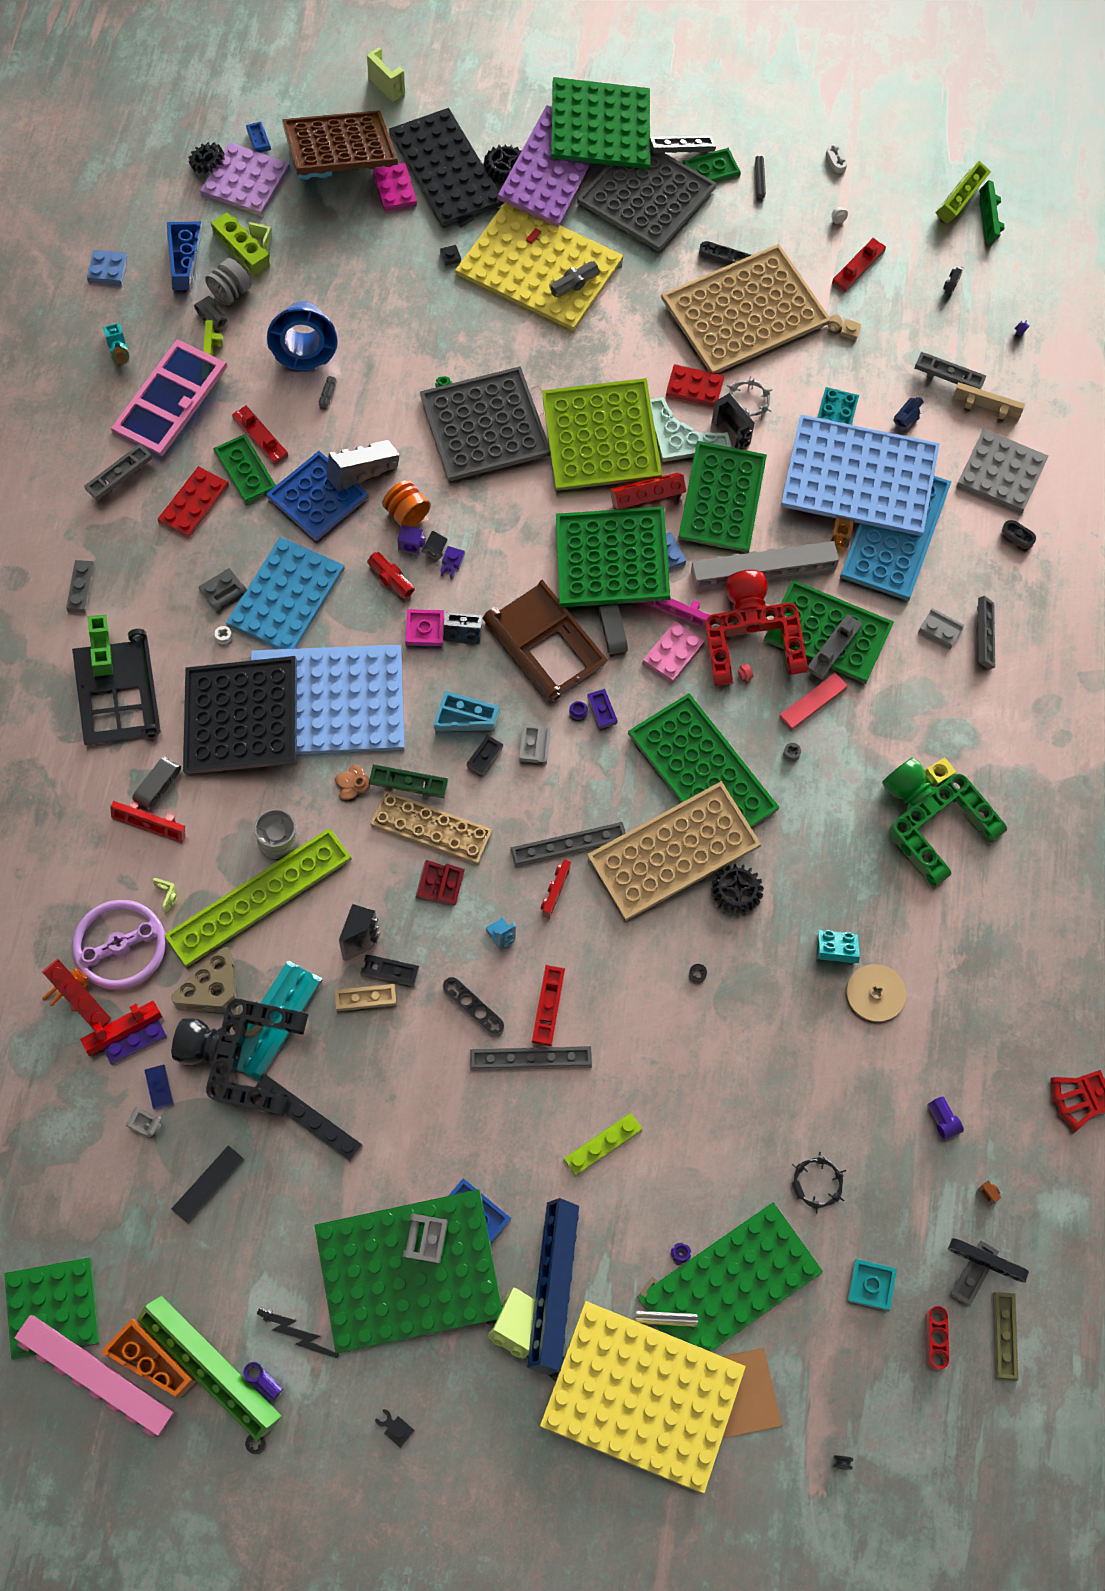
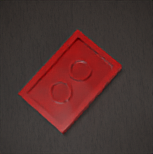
(694, 385)

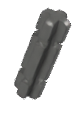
(327, 391)

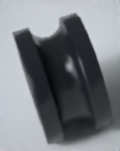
(703, 975)
(261, 1447)
(843, 1462)

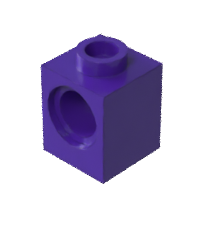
(411, 539)

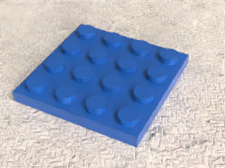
(312, 499)

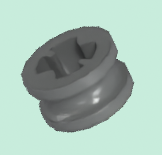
(793, 747)

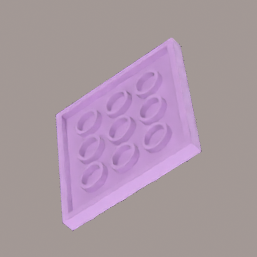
(245, 179)

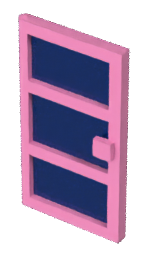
(169, 397)

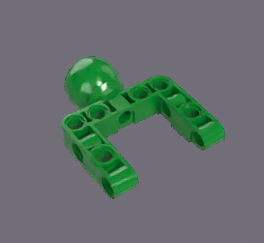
(924, 801)

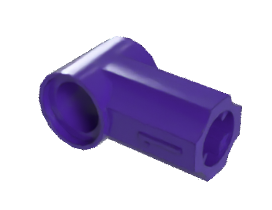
(947, 1123)
(263, 1383)

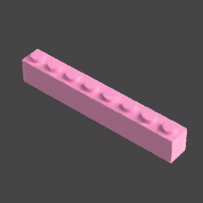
(94, 1375)

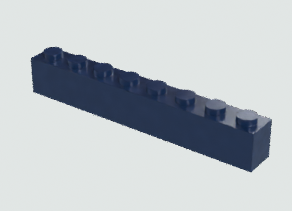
(553, 1287)

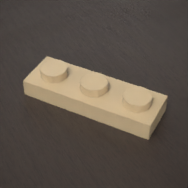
(365, 997)

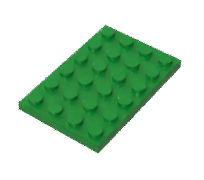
(722, 496)
(821, 616)

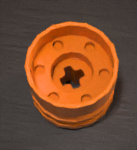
(406, 504)

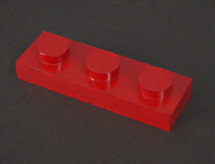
(555, 888)

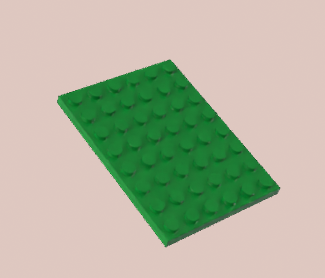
(388, 1297)

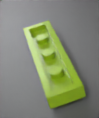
(603, 1144)

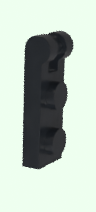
(390, 970)

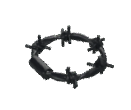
(799, 1191)

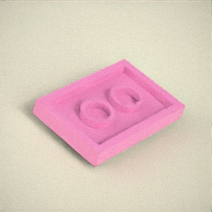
(673, 652)

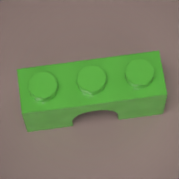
(100, 645)

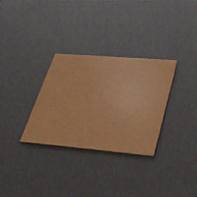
(755, 1401)

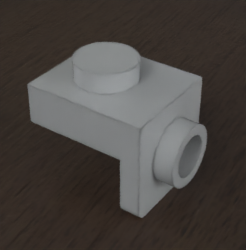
(144, 1122)

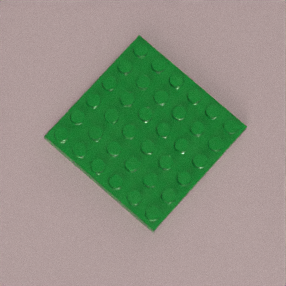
(600, 123)
(612, 557)

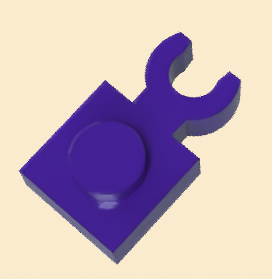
(452, 559)

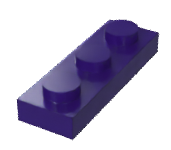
(135, 1042)

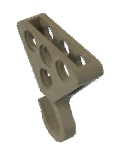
(219, 979)

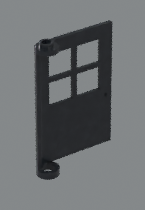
(130, 669)

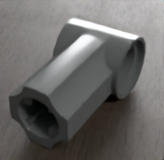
(208, 309)

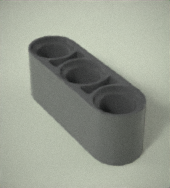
(613, 628)
(156, 783)

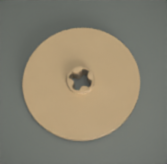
(881, 979)

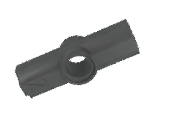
(574, 279)

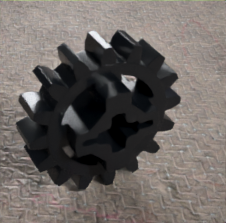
(206, 157)

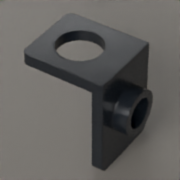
(434, 545)

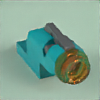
(116, 343)

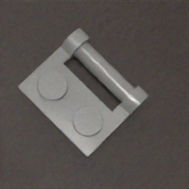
(432, 1238)

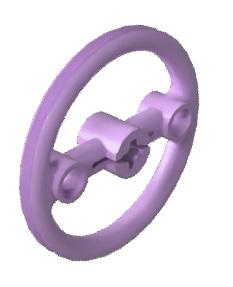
(111, 946)

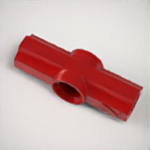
(390, 575)

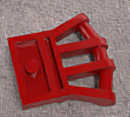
(1093, 1093)

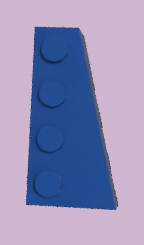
(183, 249)

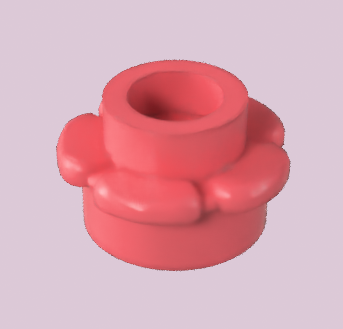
(745, 672)

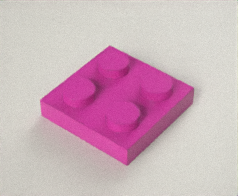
(424, 627)

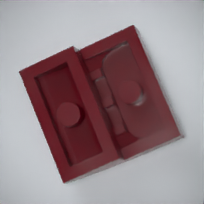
(440, 883)

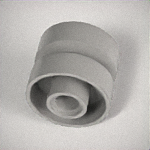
(276, 833)

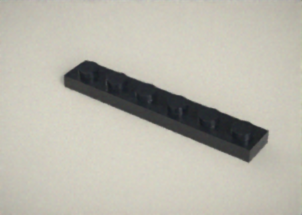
(314, 1122)

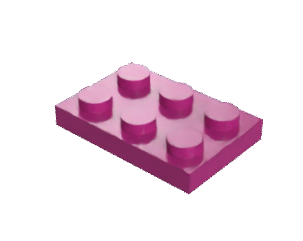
(394, 187)

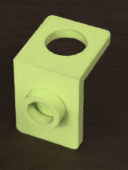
(261, 231)
(171, 895)

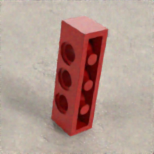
(648, 490)

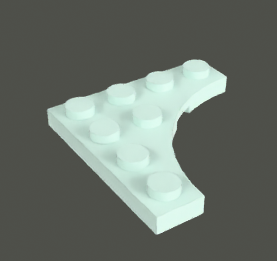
(677, 439)

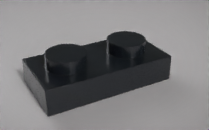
(484, 755)

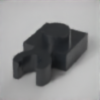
(397, 1430)

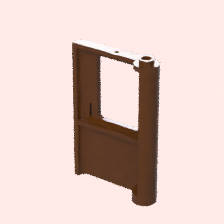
(532, 620)

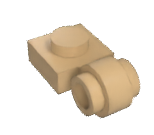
(849, 329)

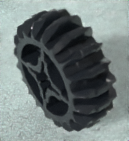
(500, 162)
(751, 887)

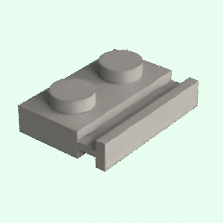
(941, 628)
(534, 743)

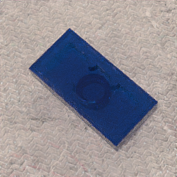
(159, 1087)

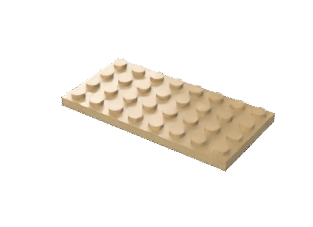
(673, 850)

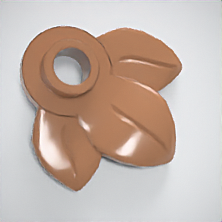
(349, 782)

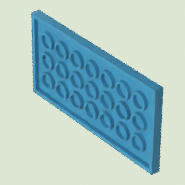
(892, 558)

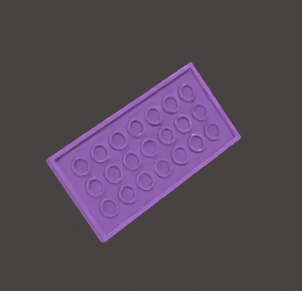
(538, 182)

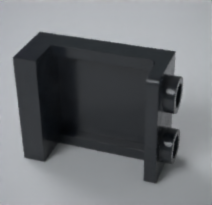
(729, 411)

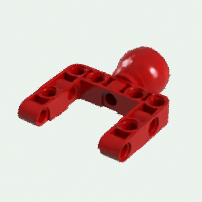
(747, 593)

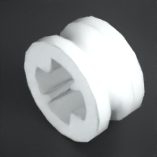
(222, 630)

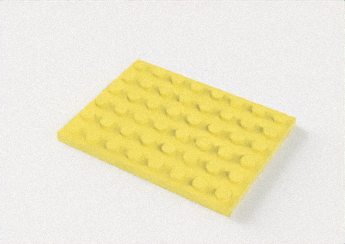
(522, 271)
(643, 1397)

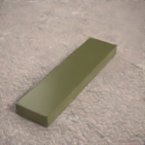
(1005, 1336)

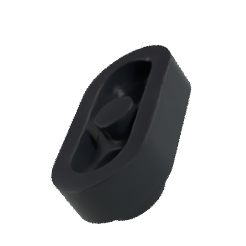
(955, 275)
(1019, 534)

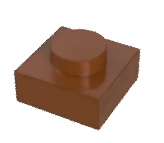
(989, 1192)

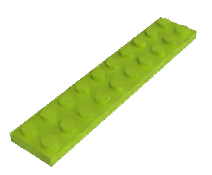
(257, 897)

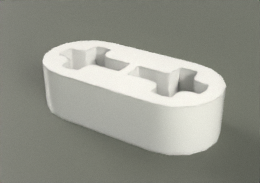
(839, 157)

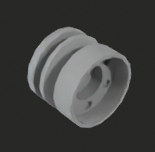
(228, 281)

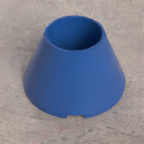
(298, 349)

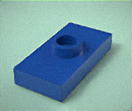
(258, 137)

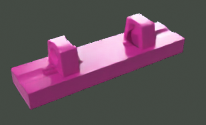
(689, 613)

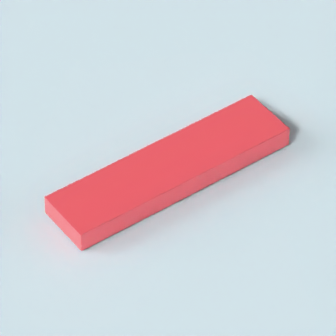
(813, 701)

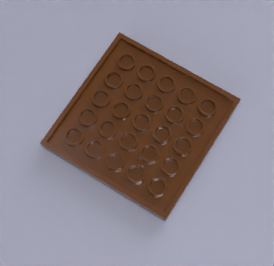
(339, 142)

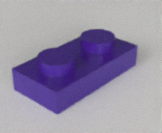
(602, 708)

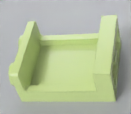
(388, 81)
(514, 1324)

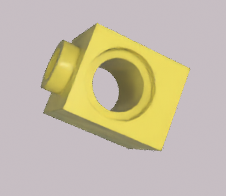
(942, 767)

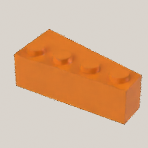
(146, 1357)

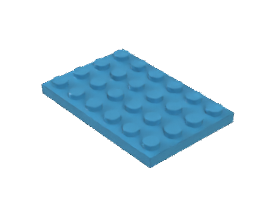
(285, 595)

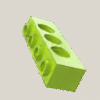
(963, 192)
(240, 243)

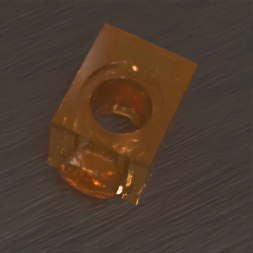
(843, 526)

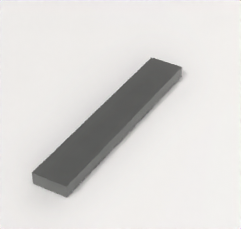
(566, 844)
(530, 1058)

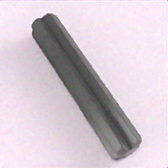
(760, 177)

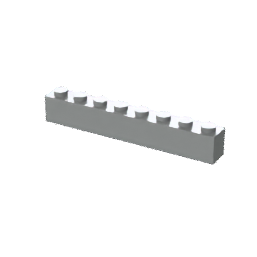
(772, 563)

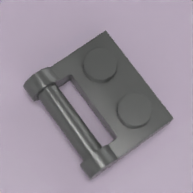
(219, 586)

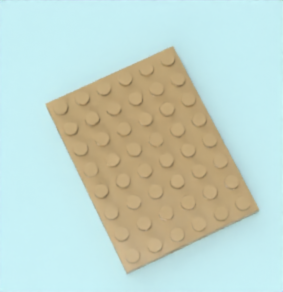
(745, 309)

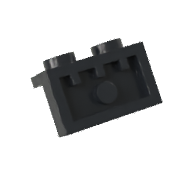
(462, 627)

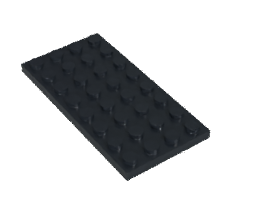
(446, 166)

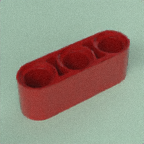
(932, 1348)

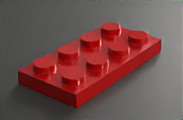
(193, 502)

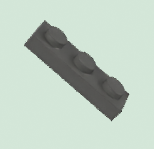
(80, 586)
(972, 1278)

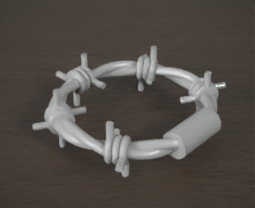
(751, 382)

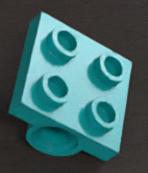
(837, 946)

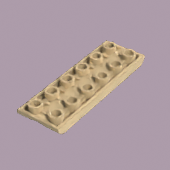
(431, 827)

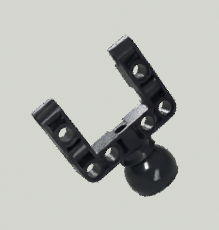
(196, 1042)

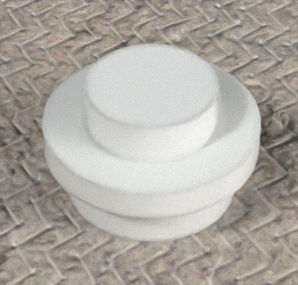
(839, 215)

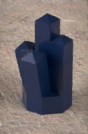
(908, 413)

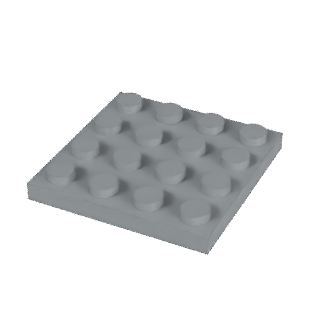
(1002, 470)

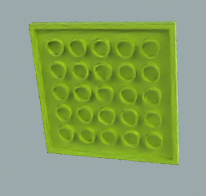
(601, 434)

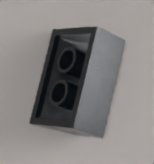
(359, 932)

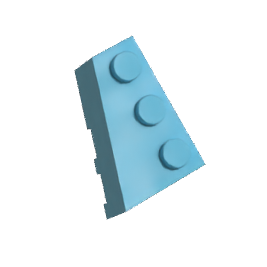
(465, 714)

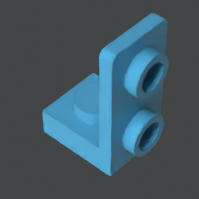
(502, 933)

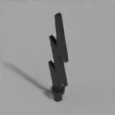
(284, 1328)

